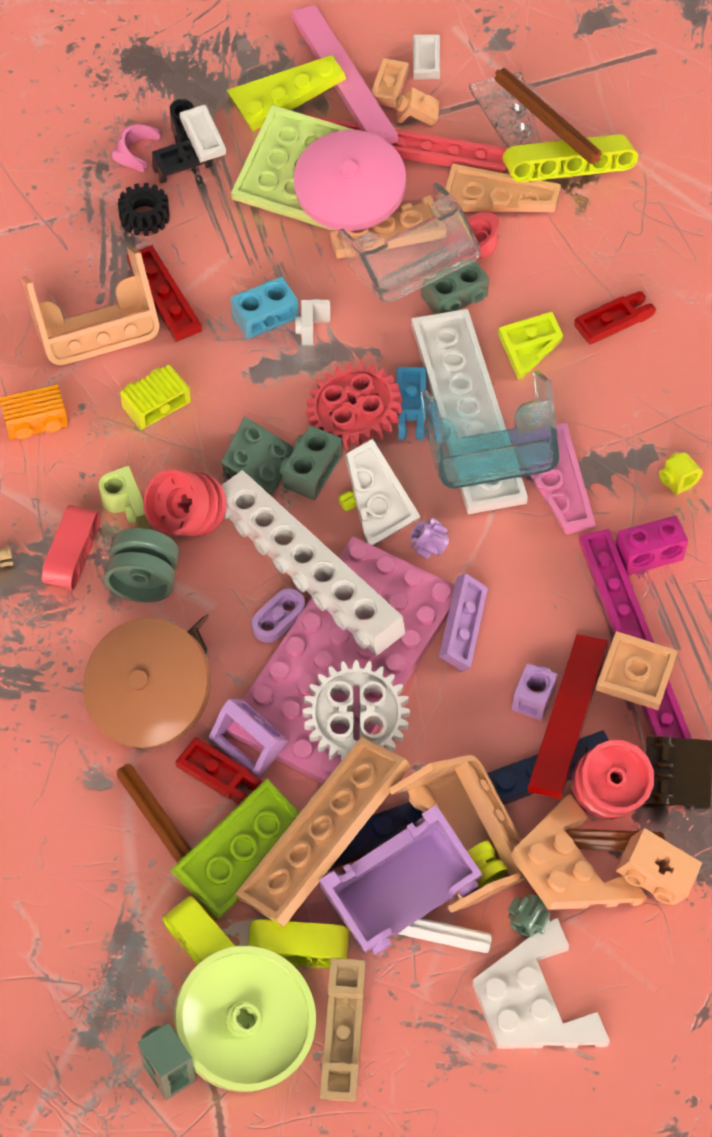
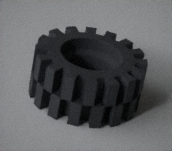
(142, 197)

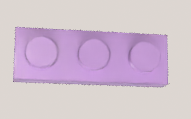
(463, 622)

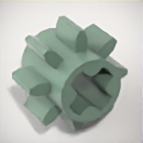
(529, 915)

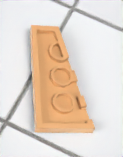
(498, 192)
(393, 225)

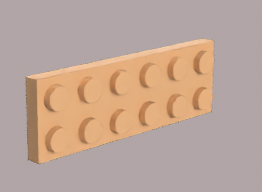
(322, 831)

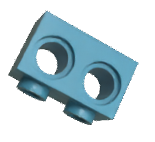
(264, 307)

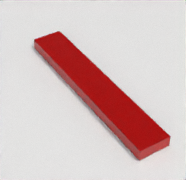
(568, 717)

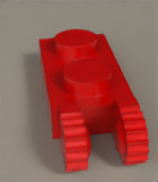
(613, 317)
(216, 770)

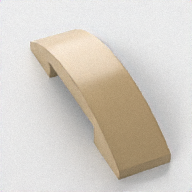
(343, 1030)

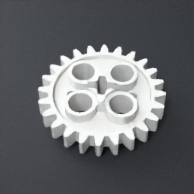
(326, 712)

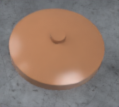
(147, 683)

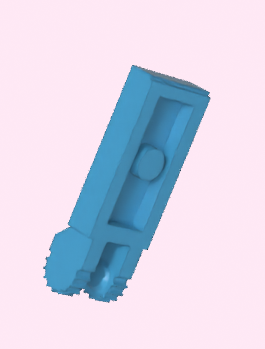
(411, 383)

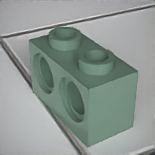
(457, 289)
(315, 464)
(166, 1060)

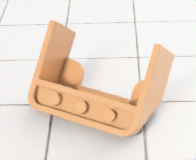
(101, 330)
(472, 810)

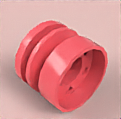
(184, 503)

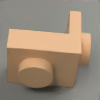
(418, 106)

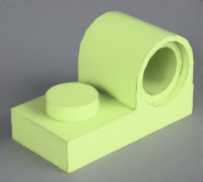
(127, 496)

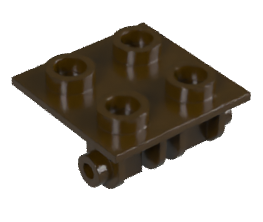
(680, 771)

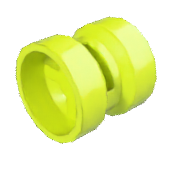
(487, 863)

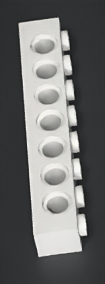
(291, 545)

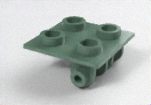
(257, 454)

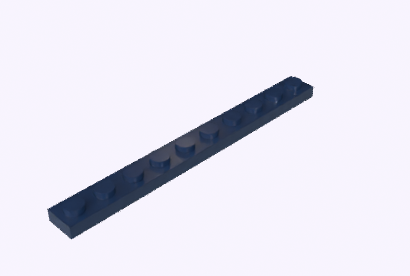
(509, 782)

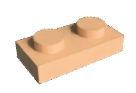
(390, 82)

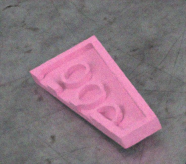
(565, 489)

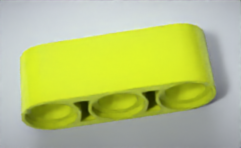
(195, 930)
(301, 942)

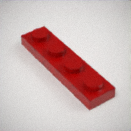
(168, 297)

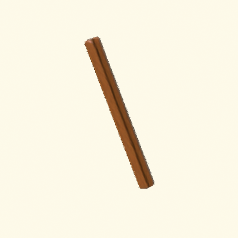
(548, 116)

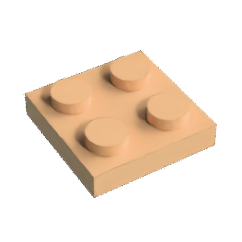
(637, 670)

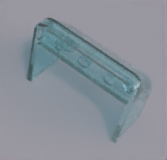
(499, 454)

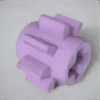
(429, 538)

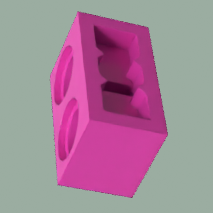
(651, 545)

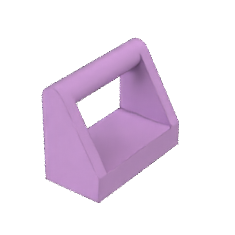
(256, 726)

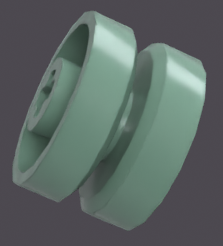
(141, 565)

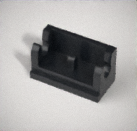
(176, 159)

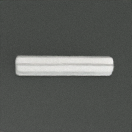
(449, 935)

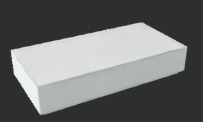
(426, 57)
(202, 133)

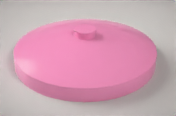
(349, 180)

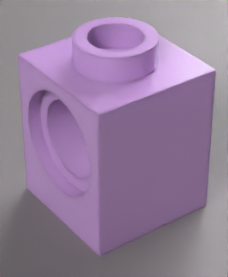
(530, 702)

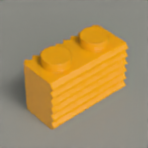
(33, 412)

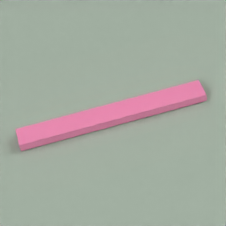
(353, 90)

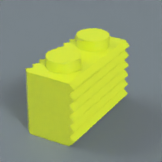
(155, 396)

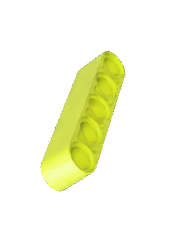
(559, 160)

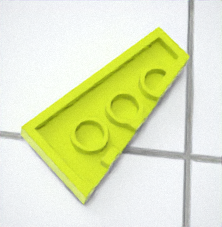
(285, 89)

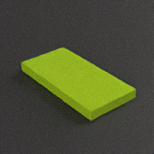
(235, 848)

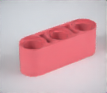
(71, 547)

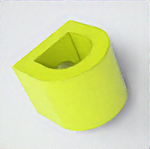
(680, 473)

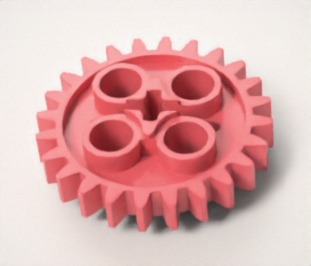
(355, 404)

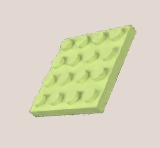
(270, 166)

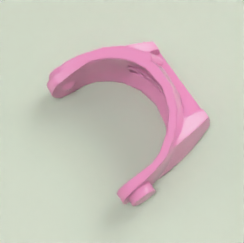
(127, 138)

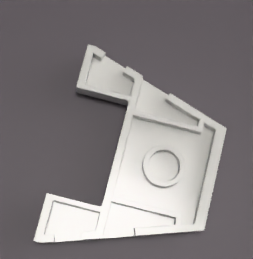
(520, 1003)

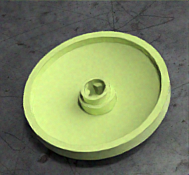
(245, 1018)

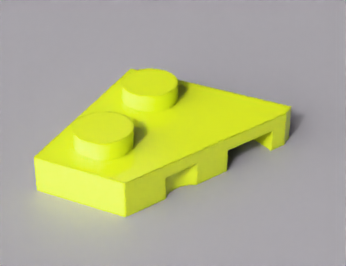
(530, 341)

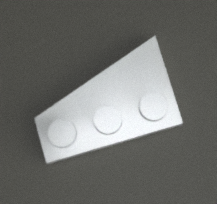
(378, 494)

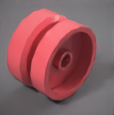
(630, 784)

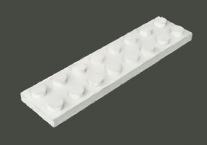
(464, 396)

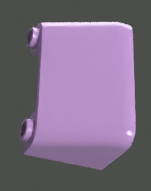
(401, 881)

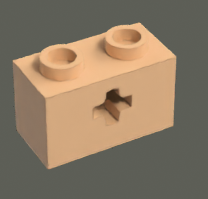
(658, 867)

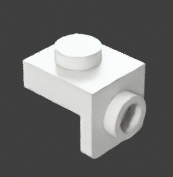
(311, 312)

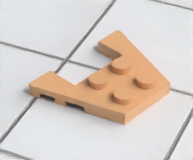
(561, 871)

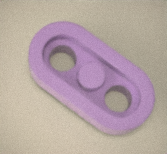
(275, 615)

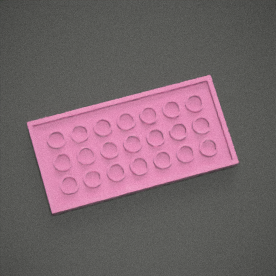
(319, 643)

